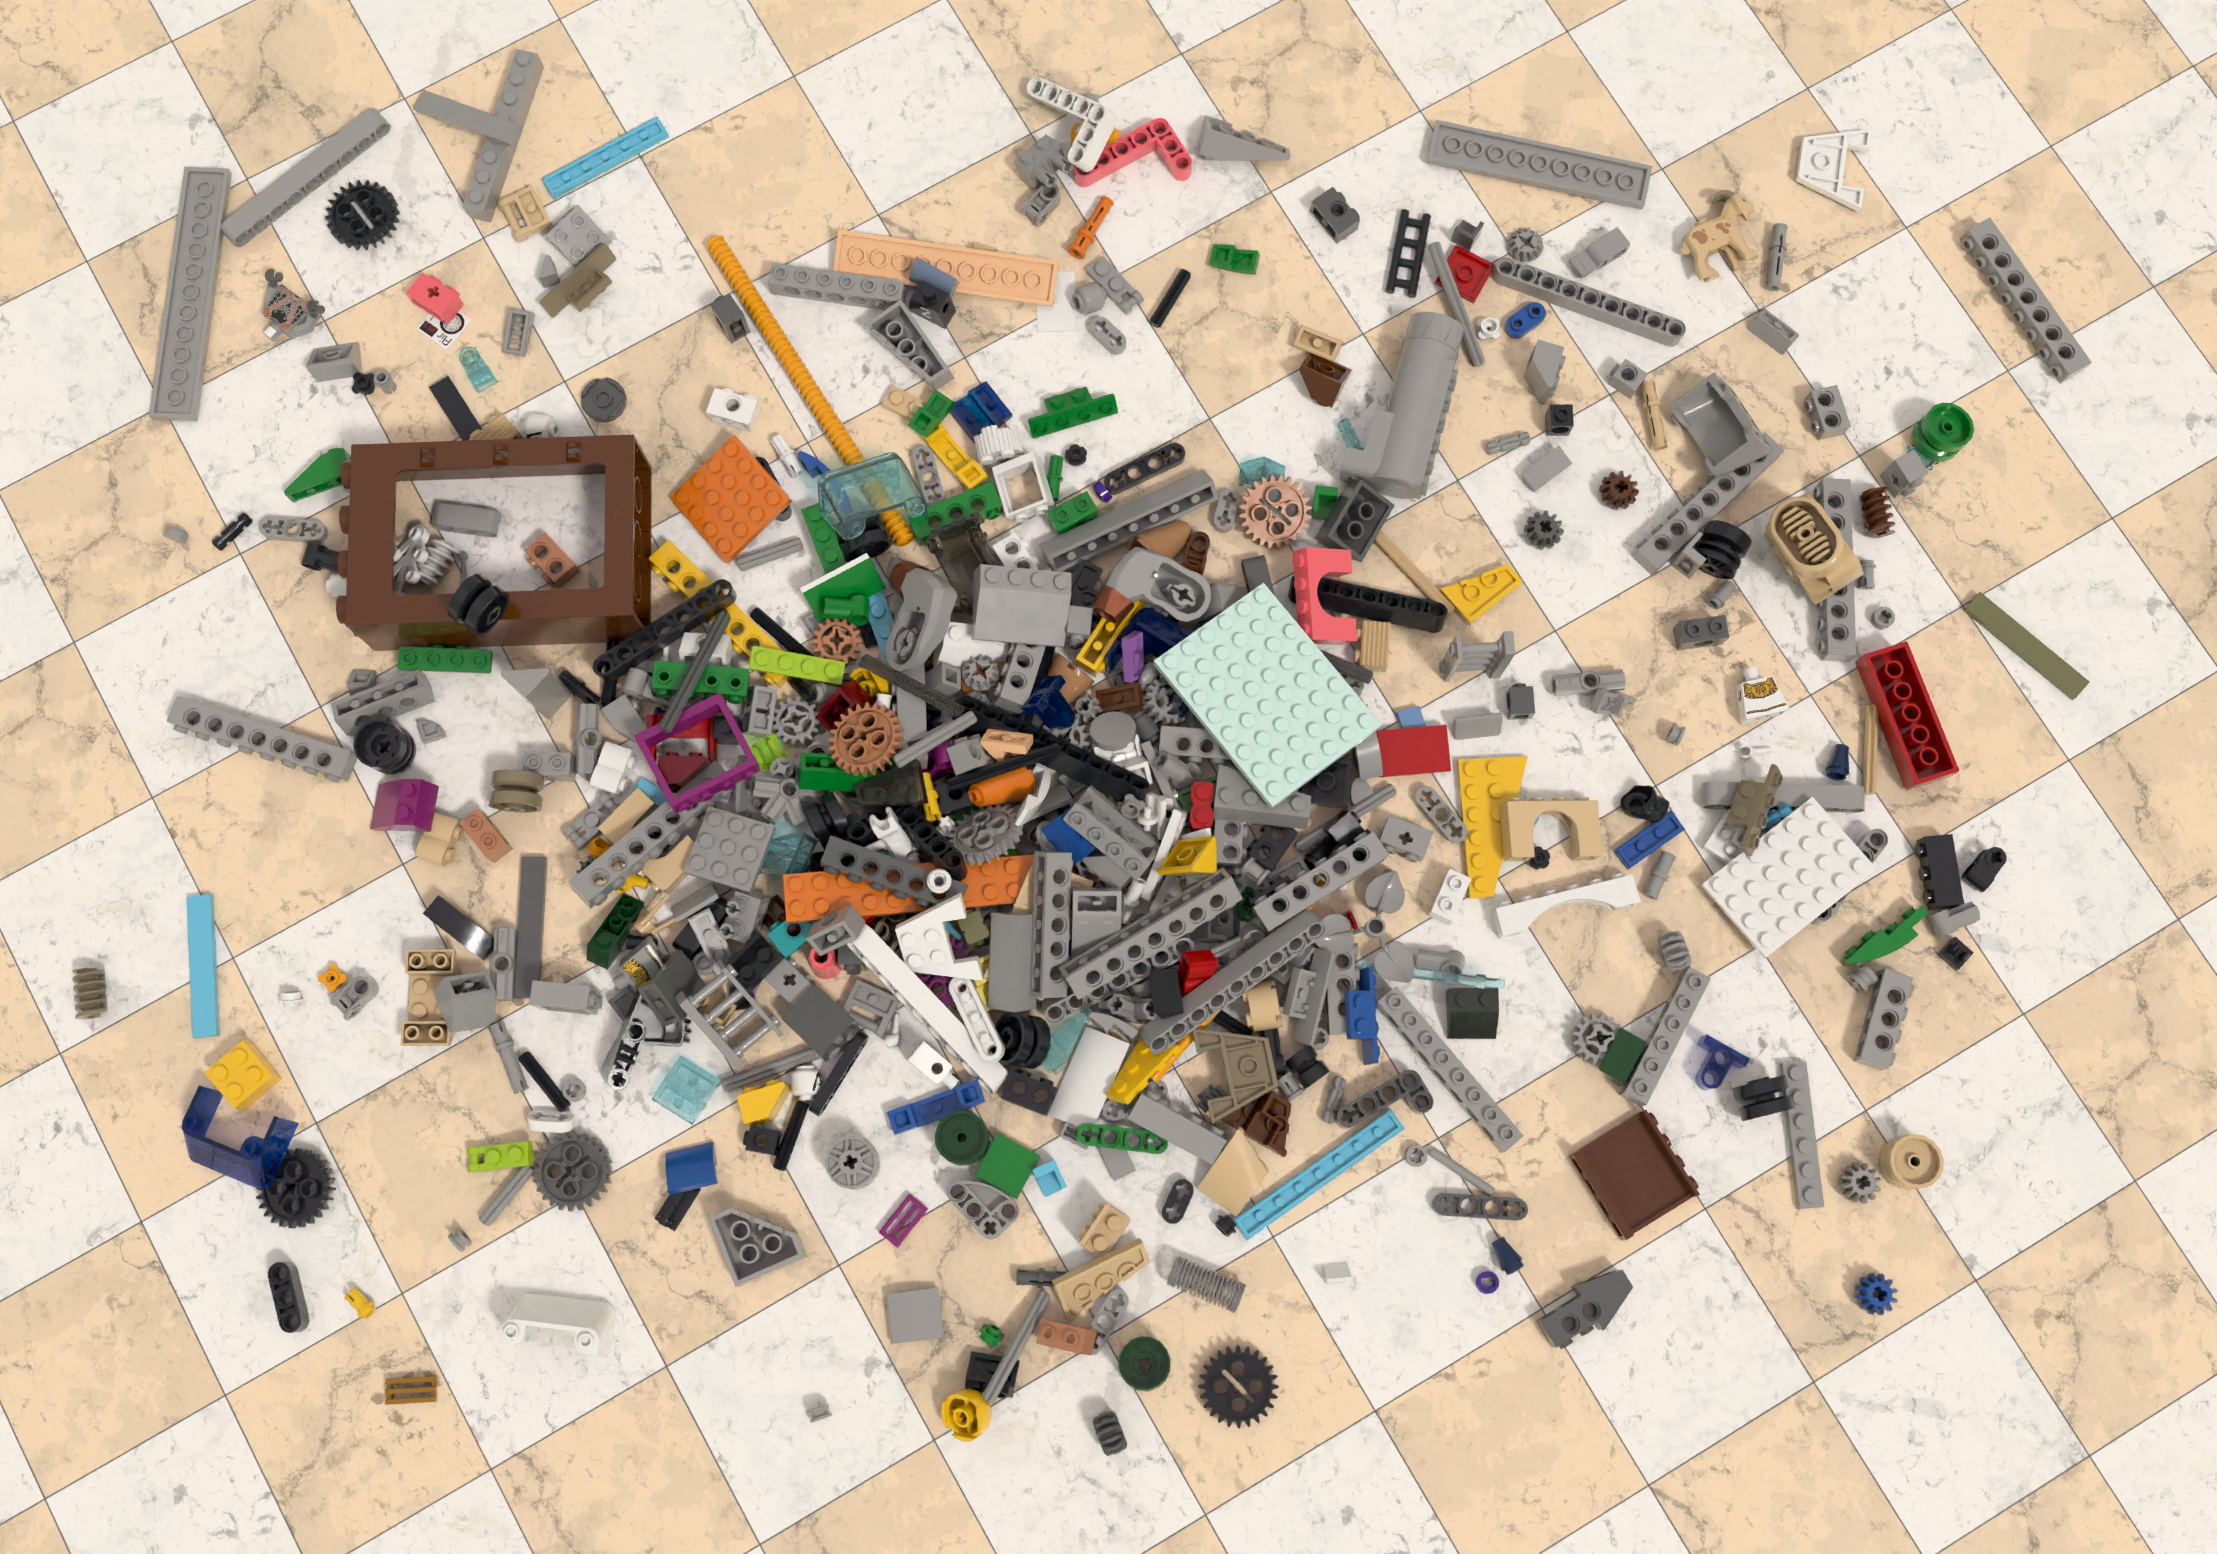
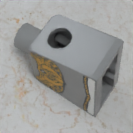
(639, 965)

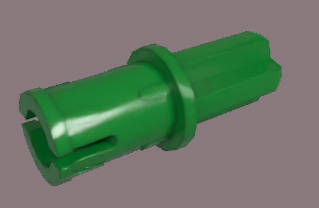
(1054, 475)

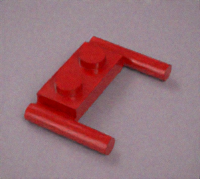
(702, 730)

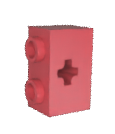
(435, 298)

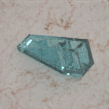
(1064, 1042)

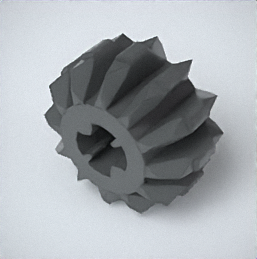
(1552, 528)
(1109, 1433)

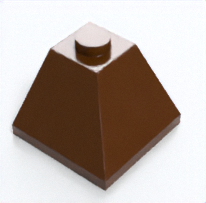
(1324, 379)

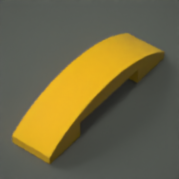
(954, 458)

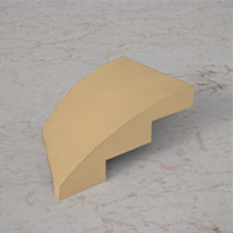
(1234, 1174)

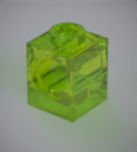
(767, 751)

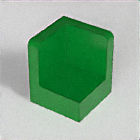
(1323, 501)

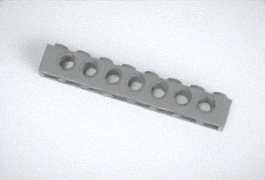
(2036, 303)
(1653, 559)
(1830, 648)
(186, 710)
(620, 852)
(1139, 931)
(1449, 1070)

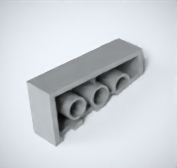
(906, 340)
(1242, 803)

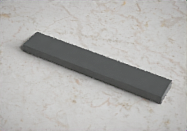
(530, 925)

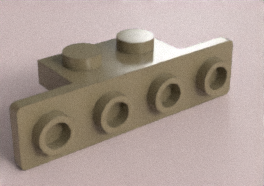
(581, 284)
(1752, 806)

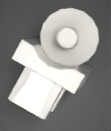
(1154, 816)

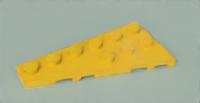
(1482, 790)

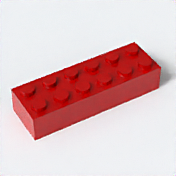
(1907, 716)

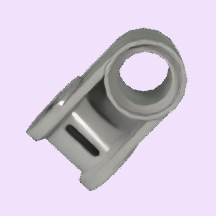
(1039, 206)
(351, 1000)

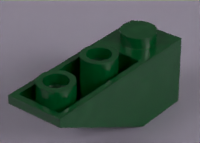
(613, 932)

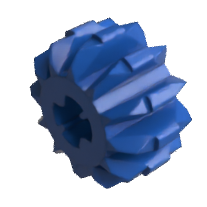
(1872, 1284)

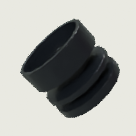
(1723, 548)
(374, 740)

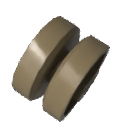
(516, 791)

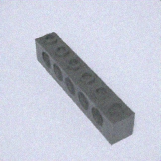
(838, 849)

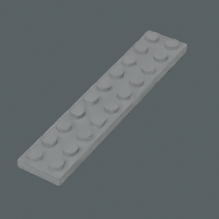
(1539, 164)

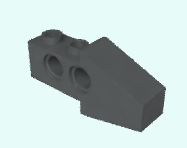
(1604, 1294)

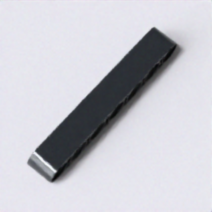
(1378, 605)
(653, 630)

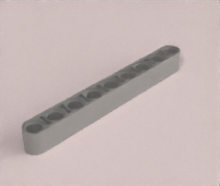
(305, 177)
(1598, 298)
(1234, 980)

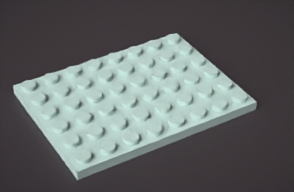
(1267, 695)

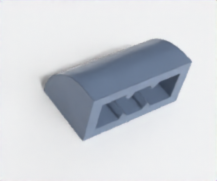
(926, 272)

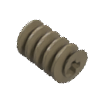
(89, 993)

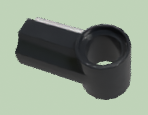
(320, 557)
(1274, 1041)

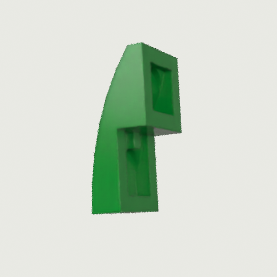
(1234, 260)
(932, 414)

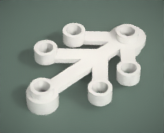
(415, 551)

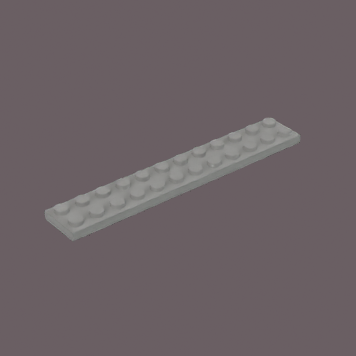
(190, 294)

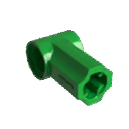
(853, 609)

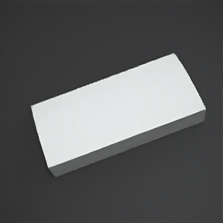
(1088, 1078)

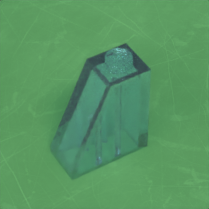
(788, 854)

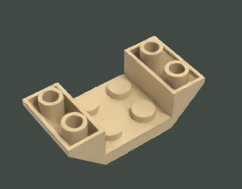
(425, 1019)

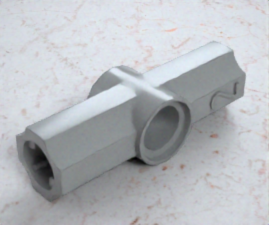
(1574, 683)
(587, 724)
(504, 948)

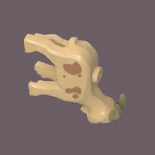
(1720, 234)

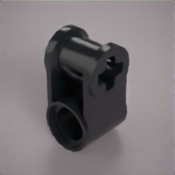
(1982, 870)

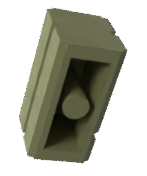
(974, 930)

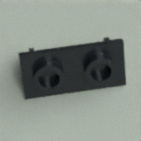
(676, 1208)

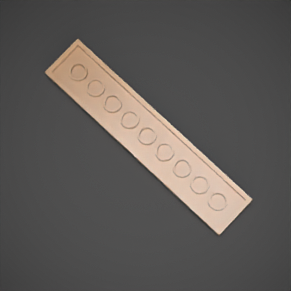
(977, 270)

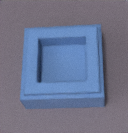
(1410, 718)

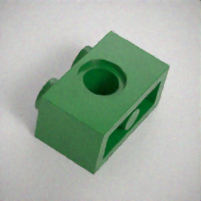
(1072, 513)

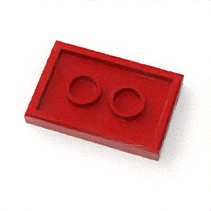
(1414, 750)

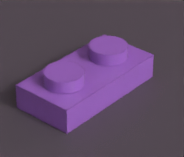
(1132, 656)

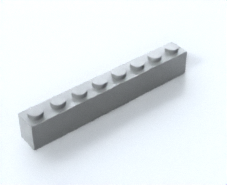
(495, 156)
(1129, 521)
(909, 708)

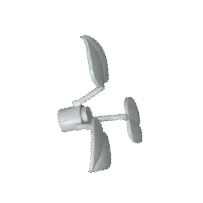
(1384, 894)

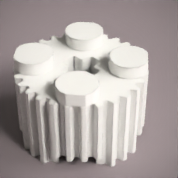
(998, 445)

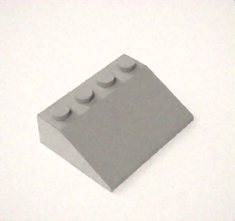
(1020, 605)

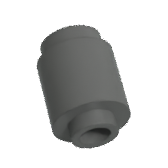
(1146, 727)

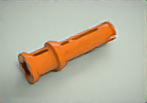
(1084, 235)

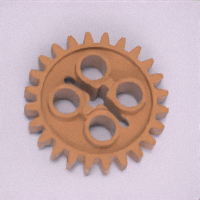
(1286, 495)
(866, 739)

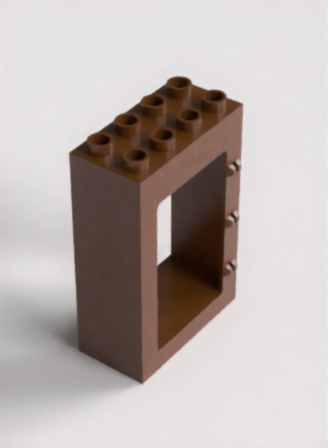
(531, 617)

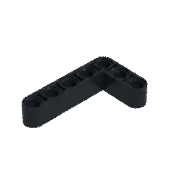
(916, 832)

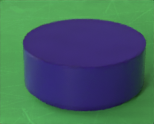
(1101, 491)

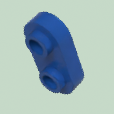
(1526, 319)

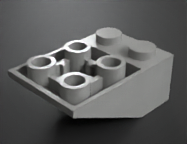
(1094, 916)

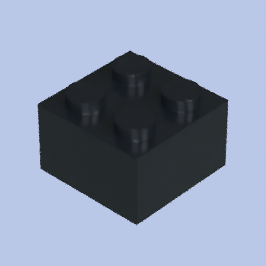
(1331, 786)

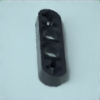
(1142, 465)
(838, 1073)

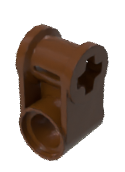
(1195, 558)

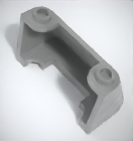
(1720, 426)

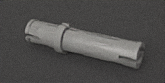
(1777, 249)
(509, 1057)

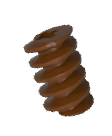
(1875, 512)

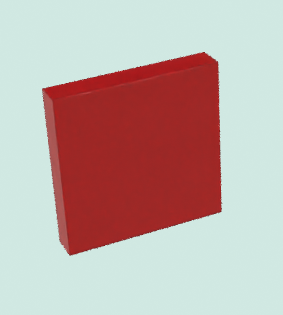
(1468, 272)

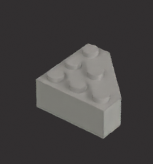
(754, 1245)

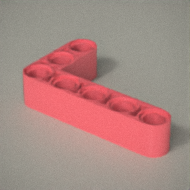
(1135, 151)

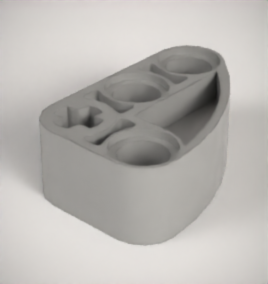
(991, 1203)

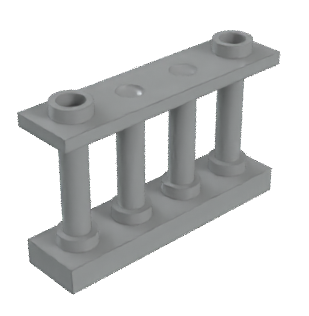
(1490, 656)
(721, 1036)

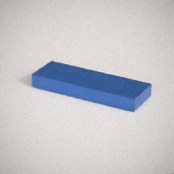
(1649, 840)

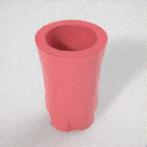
(827, 969)

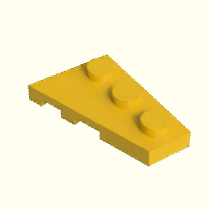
(1479, 594)

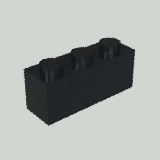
(1939, 872)

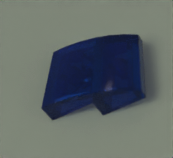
(979, 410)

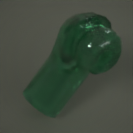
(1243, 912)

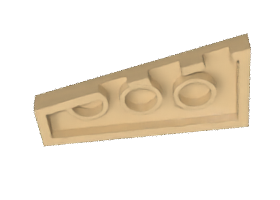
(1087, 1283)

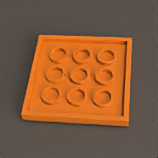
(731, 499)

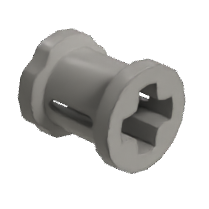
(1255, 872)
(1292, 1083)

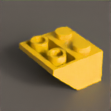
(763, 1104)

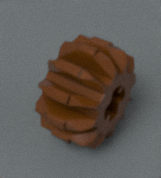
(1626, 487)

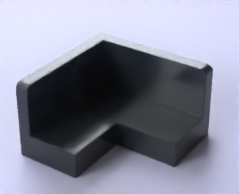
(1083, 587)

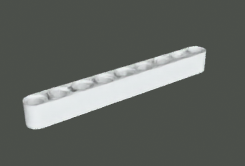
(926, 1008)

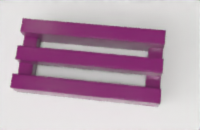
(890, 1237)

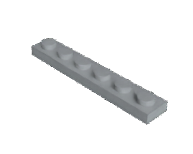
(1802, 1137)

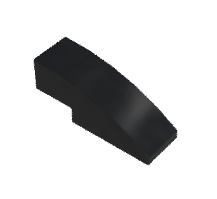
(460, 927)

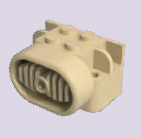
(1811, 547)

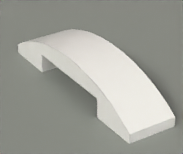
(1033, 802)

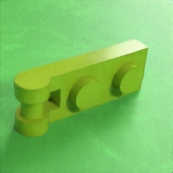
(500, 1156)

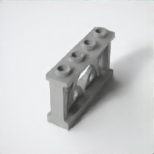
(1112, 832)

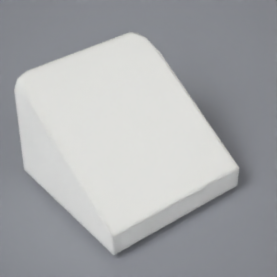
(1337, 1273)

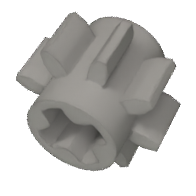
(1082, 704)

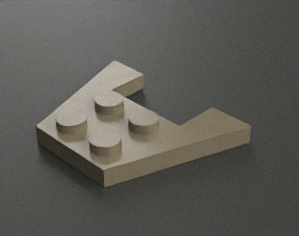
(1246, 1065)

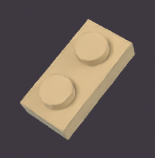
(902, 403)

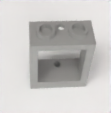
(565, 997)

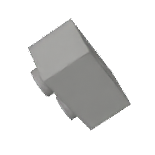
(1068, 1134)

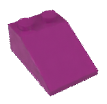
(405, 806)

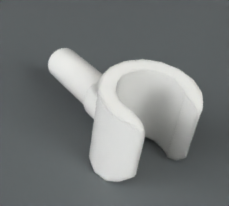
(1753, 751)
(893, 1040)

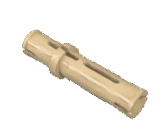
(1652, 408)

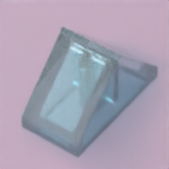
(1255, 468)

